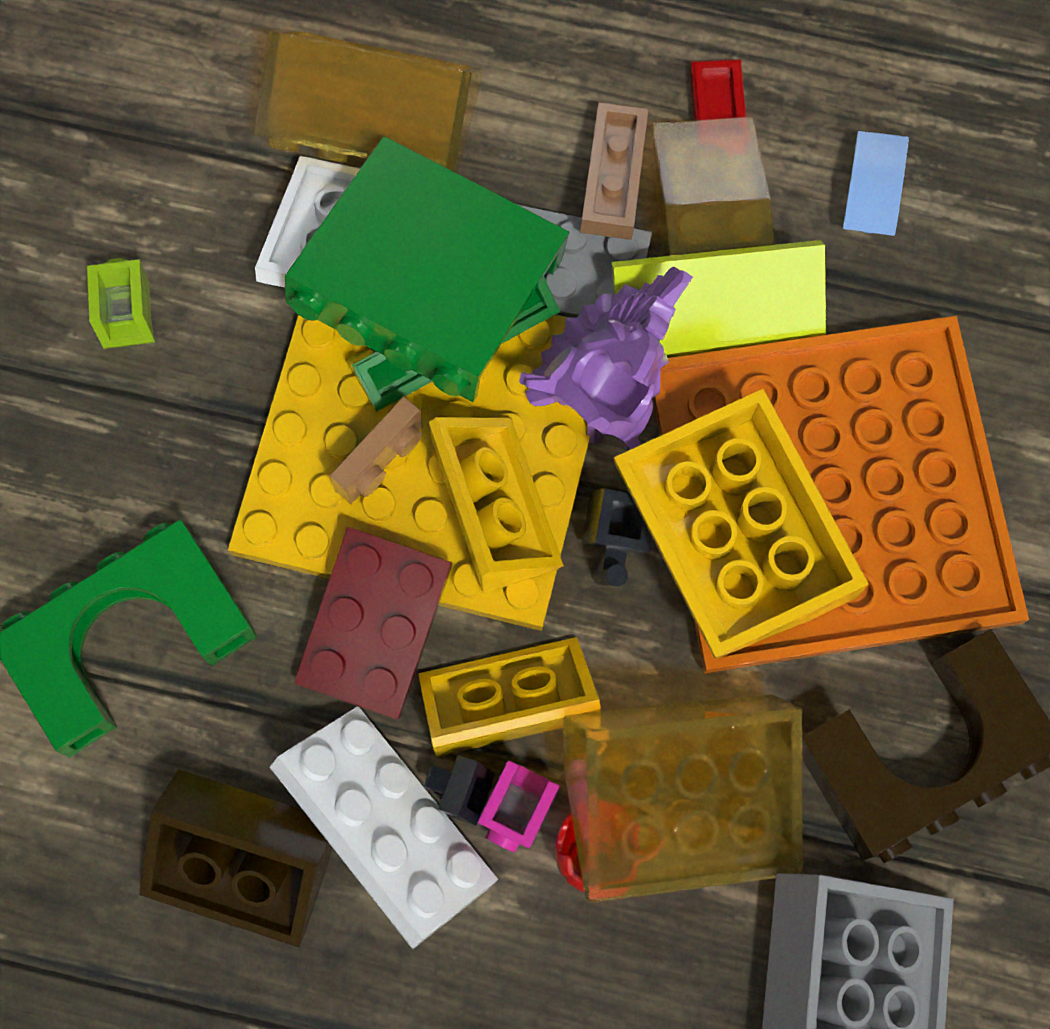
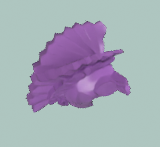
(611, 359)

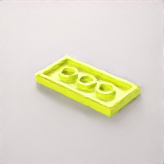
(738, 295)

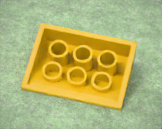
(741, 524)

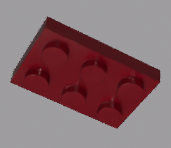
(373, 623)

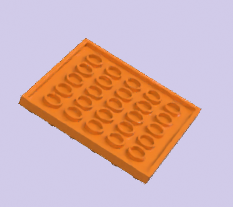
(901, 465)

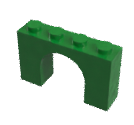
(47, 645)

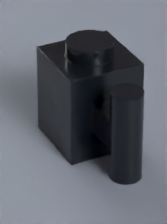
(617, 528)

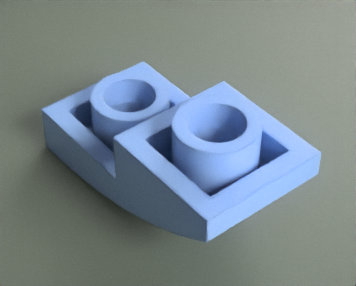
(876, 183)

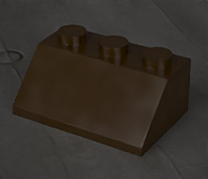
(234, 857)

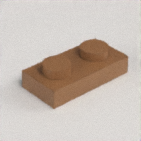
(365, 465)

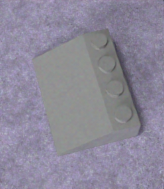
(856, 956)

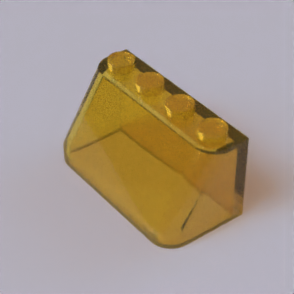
(355, 93)

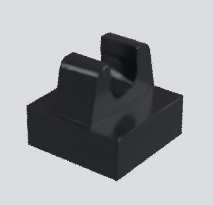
(462, 789)

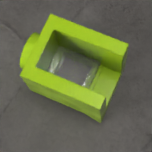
(120, 303)

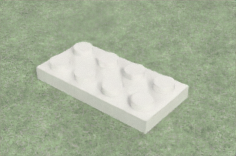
(384, 825)

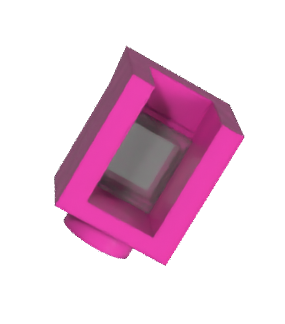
(517, 807)

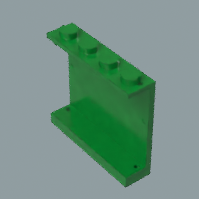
(423, 267)

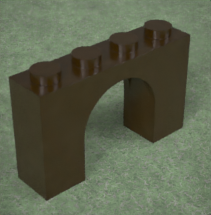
(1005, 738)

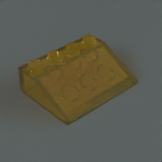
(685, 795)

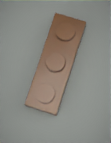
(614, 171)

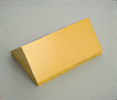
(494, 499)
(506, 696)

